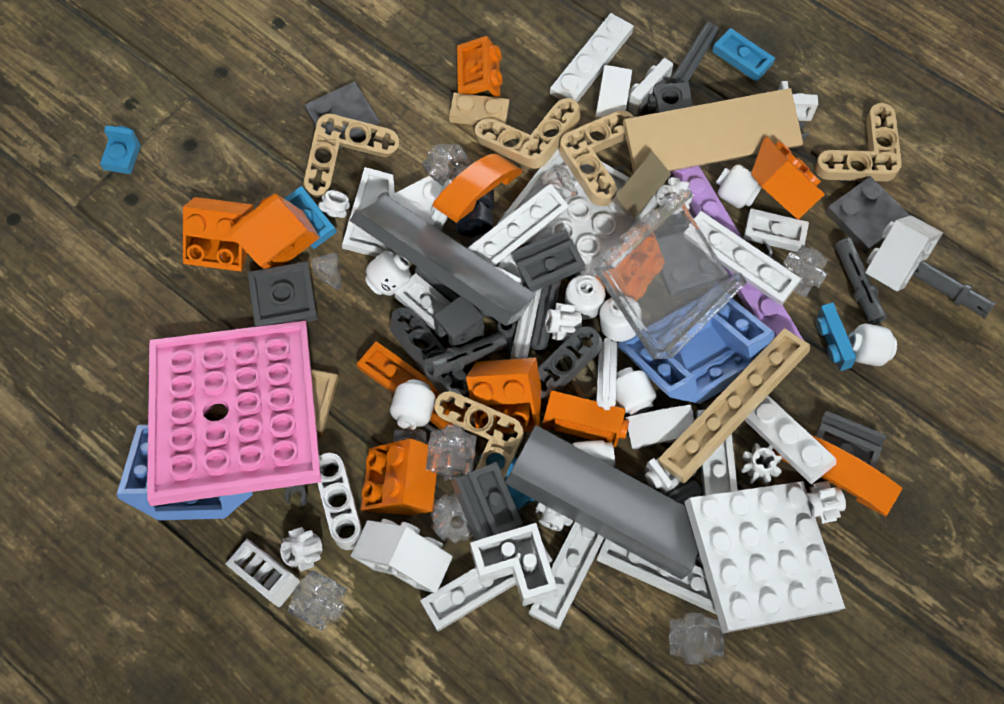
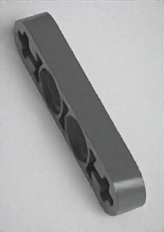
(419, 331)

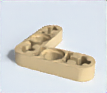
(332, 143)
(530, 143)
(587, 152)
(873, 158)
(496, 443)

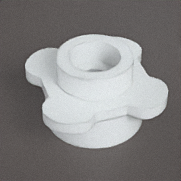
(334, 204)

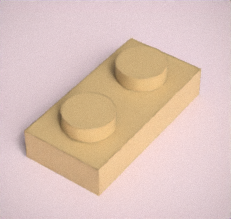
(473, 108)

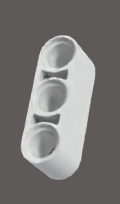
(338, 516)

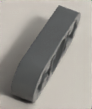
(578, 364)

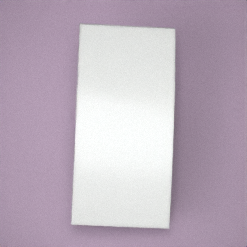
(613, 91)
(659, 426)

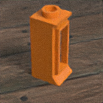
(584, 418)

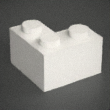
(904, 247)
(402, 553)
(519, 554)

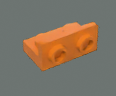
(479, 67)

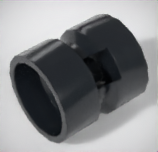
(478, 220)

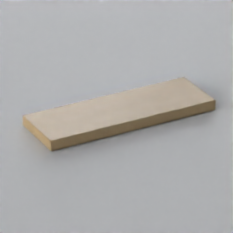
(714, 130)

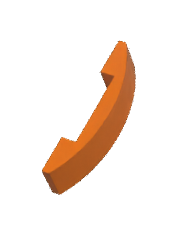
(473, 183)
(859, 479)

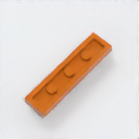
(392, 371)

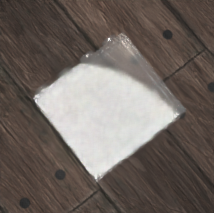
(667, 278)

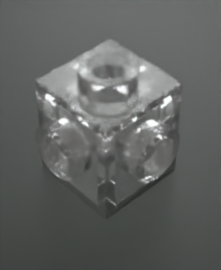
(446, 162)
(809, 266)
(451, 452)
(446, 528)
(318, 600)
(696, 638)

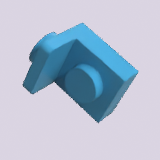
(120, 149)

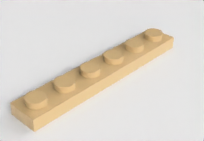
(733, 405)

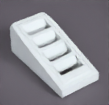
(280, 583)

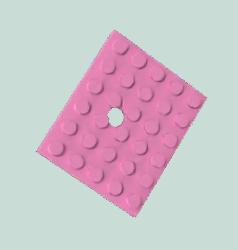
(270, 422)

